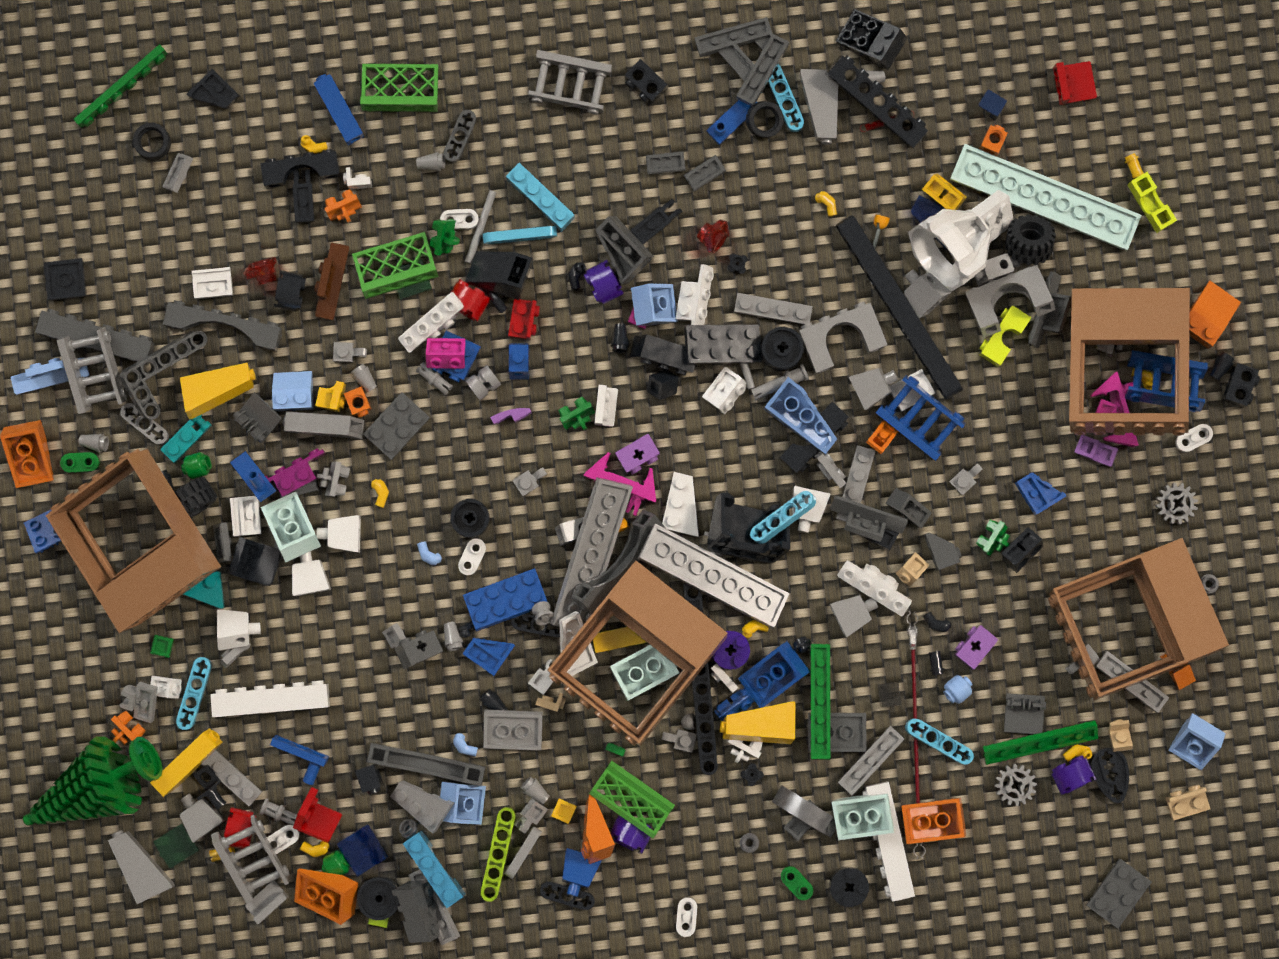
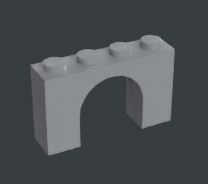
(1027, 282)
(861, 318)

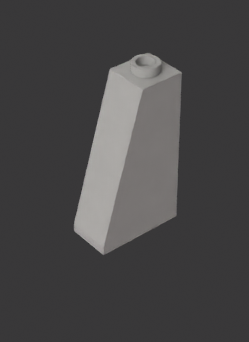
(822, 103)
(324, 425)
(138, 867)

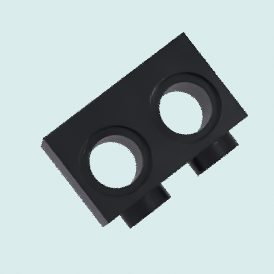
(649, 78)
(1236, 383)
(1022, 550)
(369, 779)

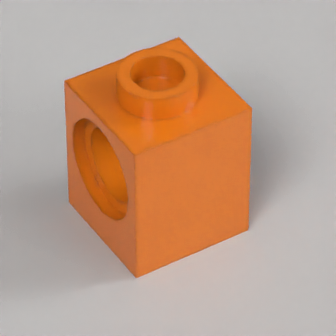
(987, 145)
(354, 394)

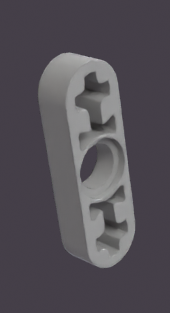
(152, 436)
(523, 852)

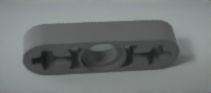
(449, 147)

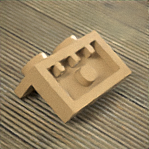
(1188, 802)

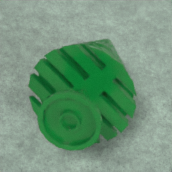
(97, 784)

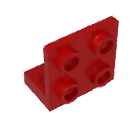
(1074, 82)
(316, 819)

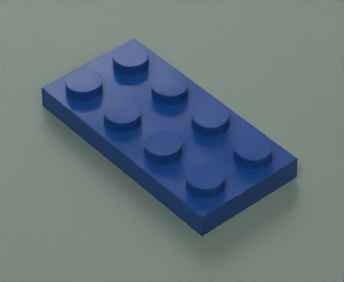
(504, 599)

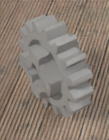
(1183, 508)
(1021, 796)

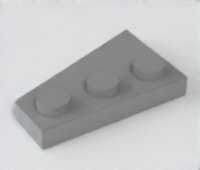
(423, 806)

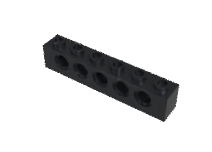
(917, 126)

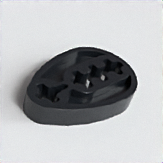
(1121, 769)

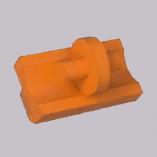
(343, 208)
(121, 721)

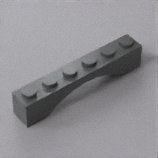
(183, 318)
(594, 591)
(426, 764)

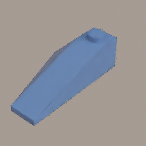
(798, 413)

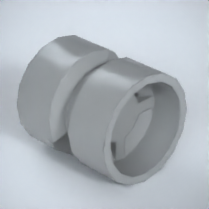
(483, 382)

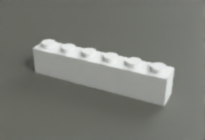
(270, 700)
(892, 852)

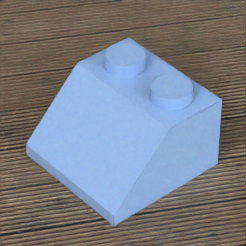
(654, 304)
(292, 391)
(1197, 741)
(467, 801)

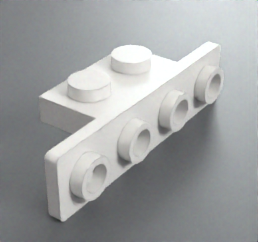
(695, 297)
(432, 322)
(875, 585)

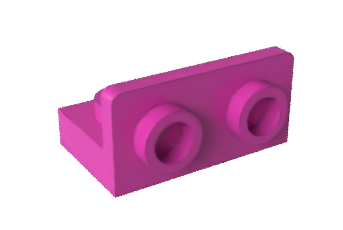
(445, 353)

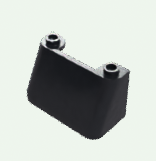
(732, 527)

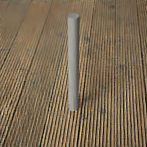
(480, 226)

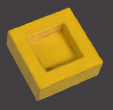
(563, 811)

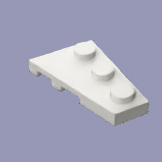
(681, 507)
(568, 629)

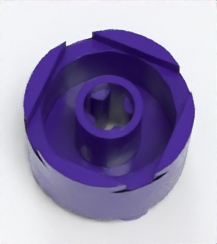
(604, 282)
(736, 659)
(1073, 776)
(629, 835)

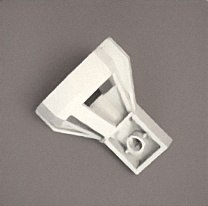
(964, 235)

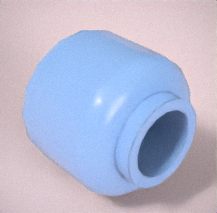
(958, 689)

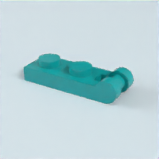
(185, 438)

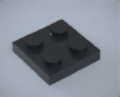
(65, 279)

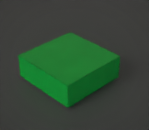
(162, 646)
(615, 749)

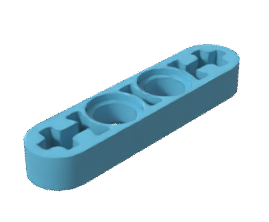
(786, 96)
(520, 235)
(781, 514)
(191, 692)
(938, 743)

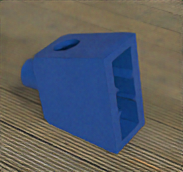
(519, 361)
(578, 871)

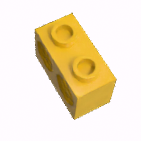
(944, 192)

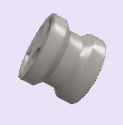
(542, 613)

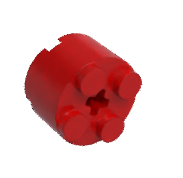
(472, 299)
(237, 822)

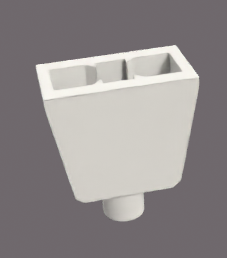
(815, 514)
(342, 533)
(308, 576)
(234, 629)

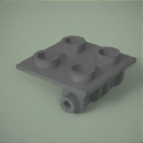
(257, 418)
(1024, 713)

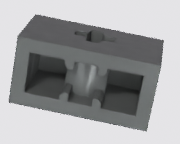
(410, 655)

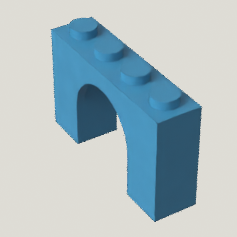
(444, 885)

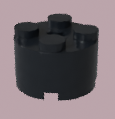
(288, 291)
(463, 509)
(837, 886)

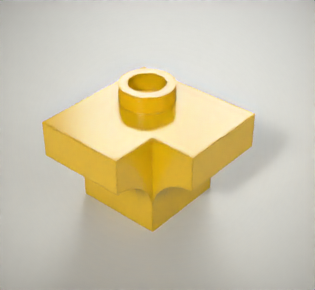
(332, 397)

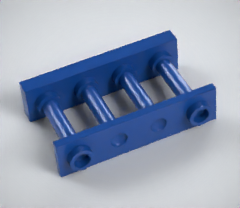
(1163, 364)
(903, 424)

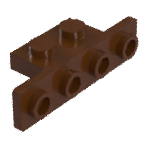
(331, 280)

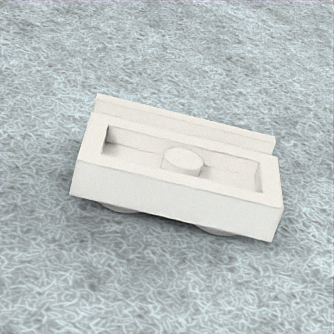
(212, 283)
(912, 396)
(245, 516)

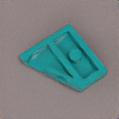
(209, 590)

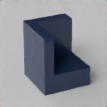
(992, 103)

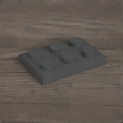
(396, 426)
(846, 732)
(1118, 893)

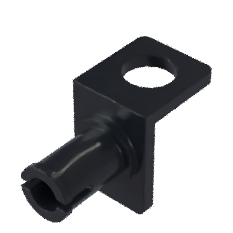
(210, 787)

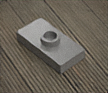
(177, 172)

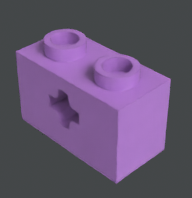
(627, 453)
(985, 643)

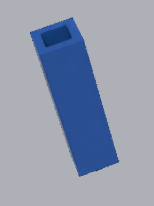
(338, 109)

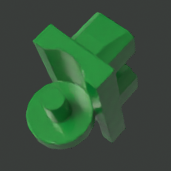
(445, 236)
(578, 416)
(997, 538)

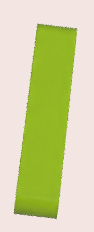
(492, 861)

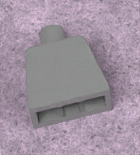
(996, 268)
(924, 292)
(873, 386)
(568, 531)
(852, 613)
(199, 817)

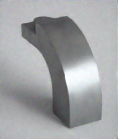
(805, 811)

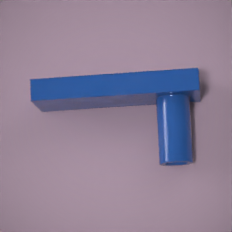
(729, 122)
(253, 476)
(316, 758)

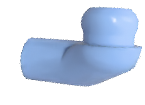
(428, 556)

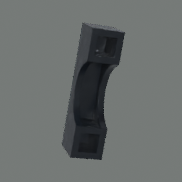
(276, 172)
(797, 456)

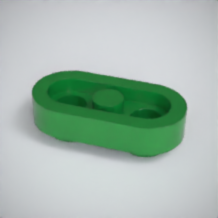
(79, 462)
(796, 883)

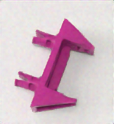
(1117, 396)
(638, 492)

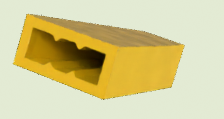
(212, 388)
(763, 724)
(187, 762)

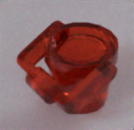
(712, 236)
(262, 270)

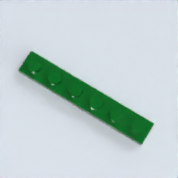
(126, 82)
(820, 701)
(1040, 742)

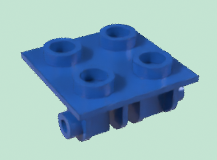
(41, 533)

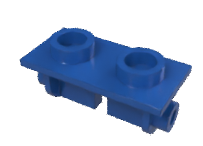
(741, 701)

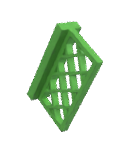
(403, 102)
(395, 280)
(636, 792)

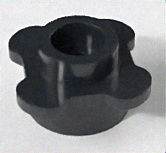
(737, 258)
(802, 644)
(752, 769)

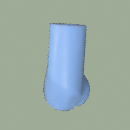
(462, 747)

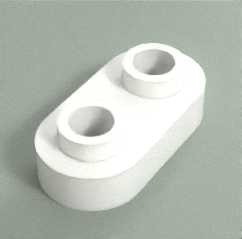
(460, 216)
(1193, 438)
(472, 557)
(282, 839)
(685, 916)

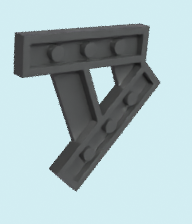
(727, 43)

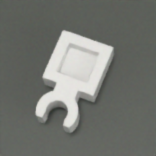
(718, 674)
(540, 680)

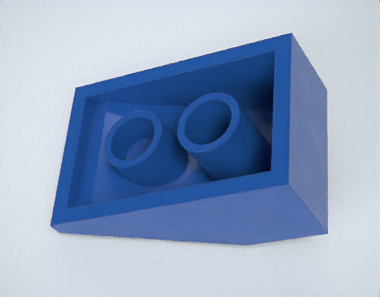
(774, 674)

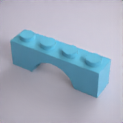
(540, 196)

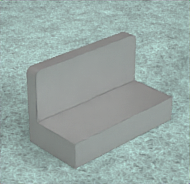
(266, 901)

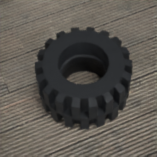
(1030, 239)
(196, 496)

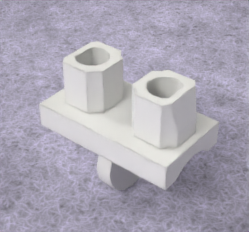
(754, 749)

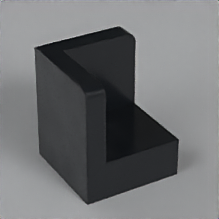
(662, 384)

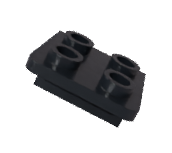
(255, 561)

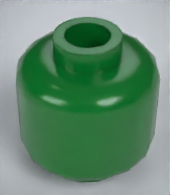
(196, 465)
(335, 863)

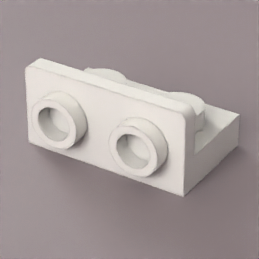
(725, 390)
(606, 406)

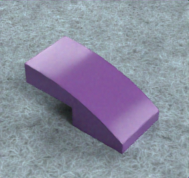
(517, 414)
(1096, 451)

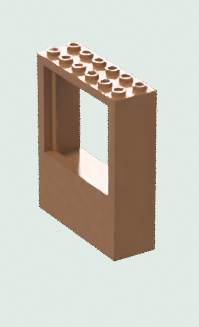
(1130, 318)
(158, 574)
(1173, 601)
(663, 622)

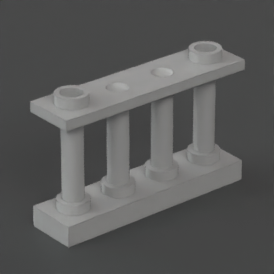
(564, 63)
(79, 383)
(238, 873)

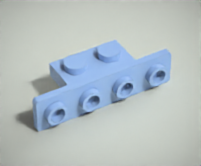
(43, 376)

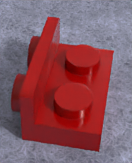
(522, 319)

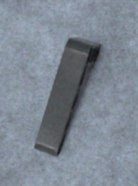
(156, 367)

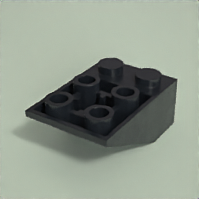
(872, 39)
(500, 272)

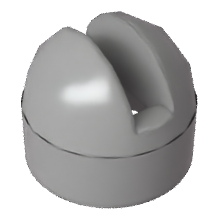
(688, 721)

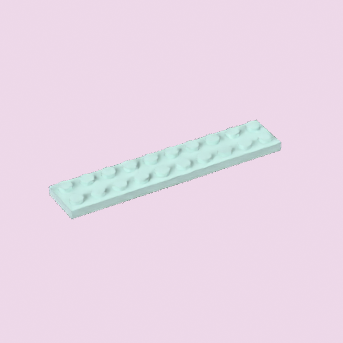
(1046, 197)

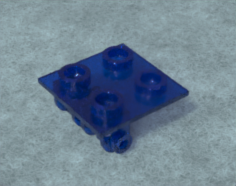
(362, 850)

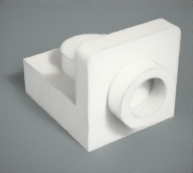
(359, 182)
(167, 686)

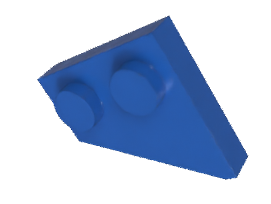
(1038, 493)
(488, 653)

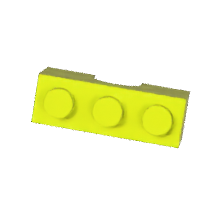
(1145, 193)
(994, 349)

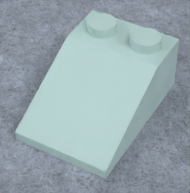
(290, 526)
(642, 671)
(862, 816)

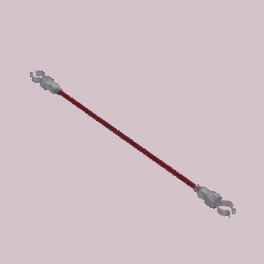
(912, 633)

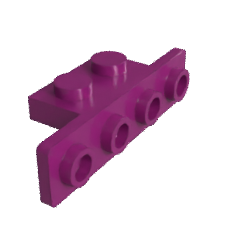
(297, 475)

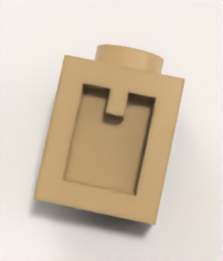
(912, 569)
(547, 702)
(1120, 735)

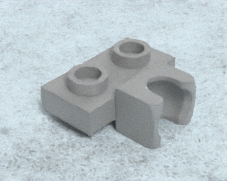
(829, 469)
(141, 700)

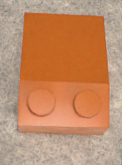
(1211, 314)
(27, 453)
(934, 820)
(597, 839)
(326, 894)

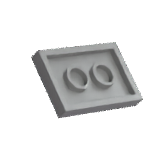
(512, 730)

